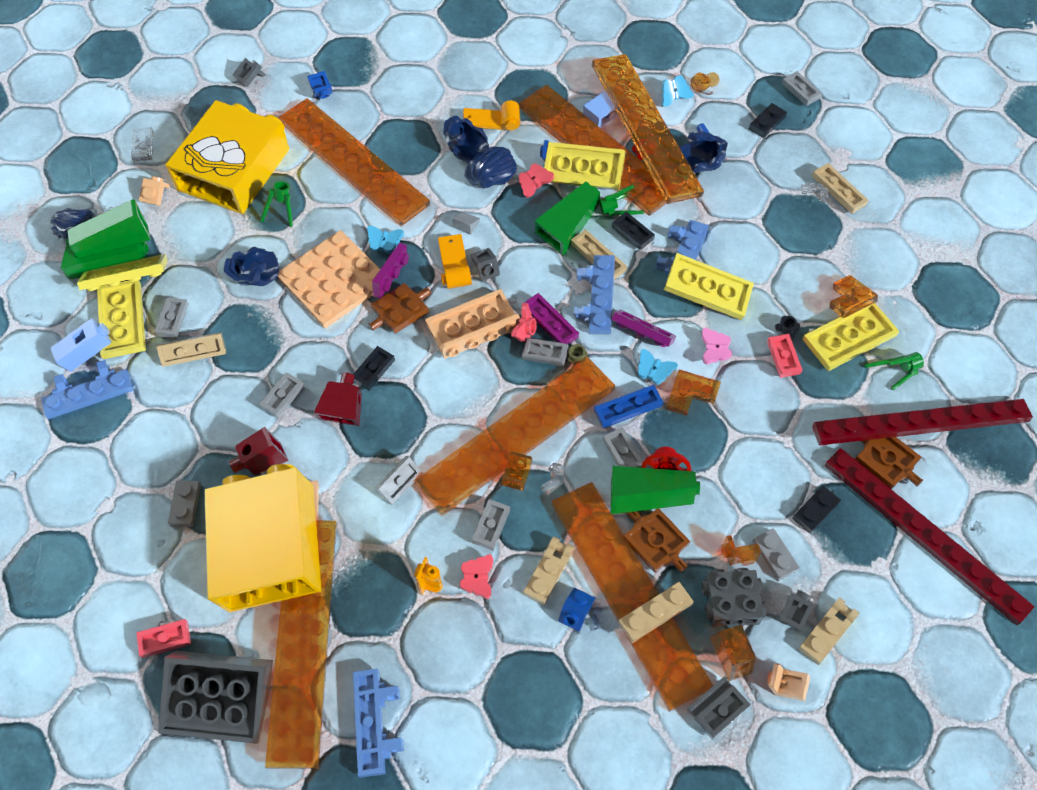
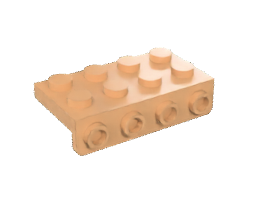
(472, 323)

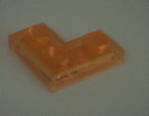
(853, 296)
(688, 387)

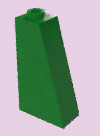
(568, 217)
(109, 231)
(75, 267)
(651, 488)

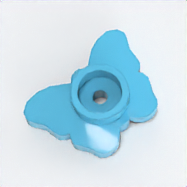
(681, 90)
(383, 240)
(648, 364)

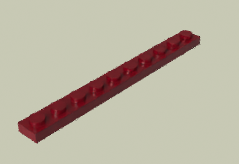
(921, 422)
(930, 537)

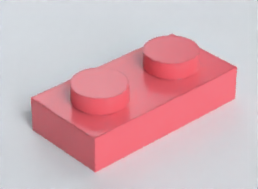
(784, 355)
(163, 638)

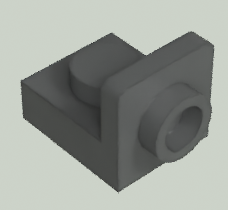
(247, 71)
(486, 263)
(797, 609)

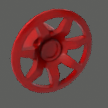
(667, 459)

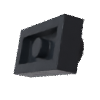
(767, 120)
(633, 230)
(373, 368)
(816, 509)

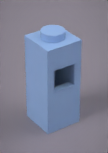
(81, 345)

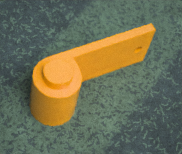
(505, 119)
(454, 262)

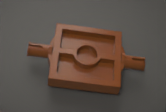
(399, 308)
(889, 460)
(657, 540)

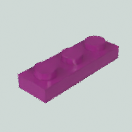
(390, 270)
(551, 320)
(643, 328)

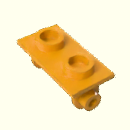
(428, 577)

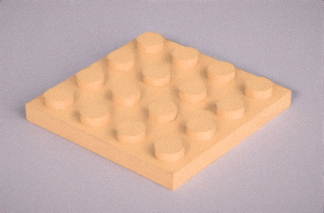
(331, 278)

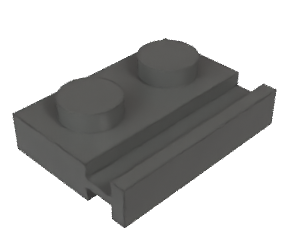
(718, 707)

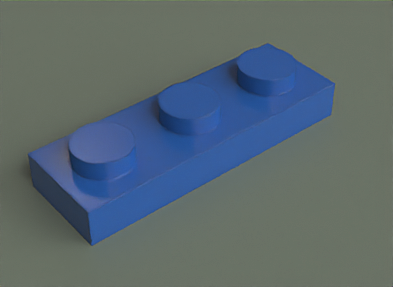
(628, 406)

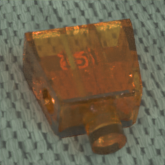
(734, 650)

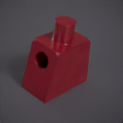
(340, 402)
(258, 453)

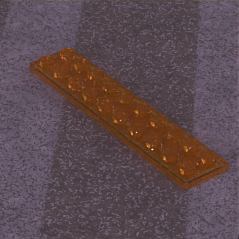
(575, 128)
(647, 129)
(355, 162)
(517, 431)
(625, 588)
(301, 668)

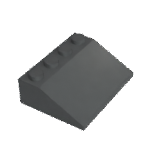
(214, 696)

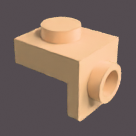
(152, 190)
(788, 683)

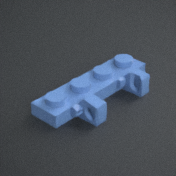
(689, 240)
(602, 280)
(70, 398)
(371, 743)

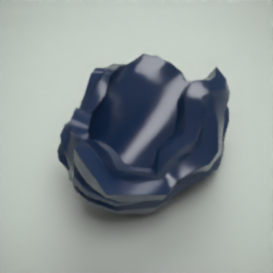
(464, 138)
(704, 151)
(491, 167)
(67, 219)
(253, 267)

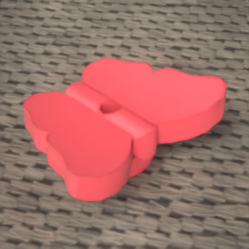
(529, 184)
(527, 325)
(480, 568)

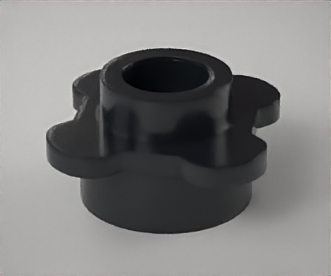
(788, 321)

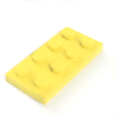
(582, 163)
(128, 271)
(709, 286)
(122, 313)
(850, 336)

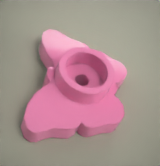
(713, 340)

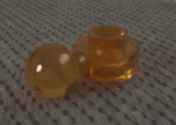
(701, 82)

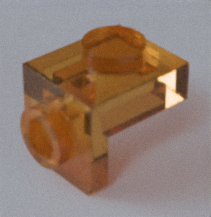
(517, 471)
(740, 555)

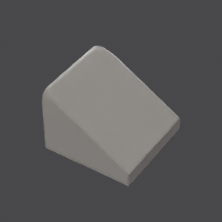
(465, 222)

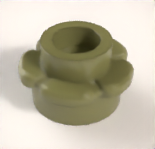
(576, 349)

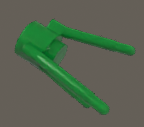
(281, 194)
(610, 203)
(908, 363)

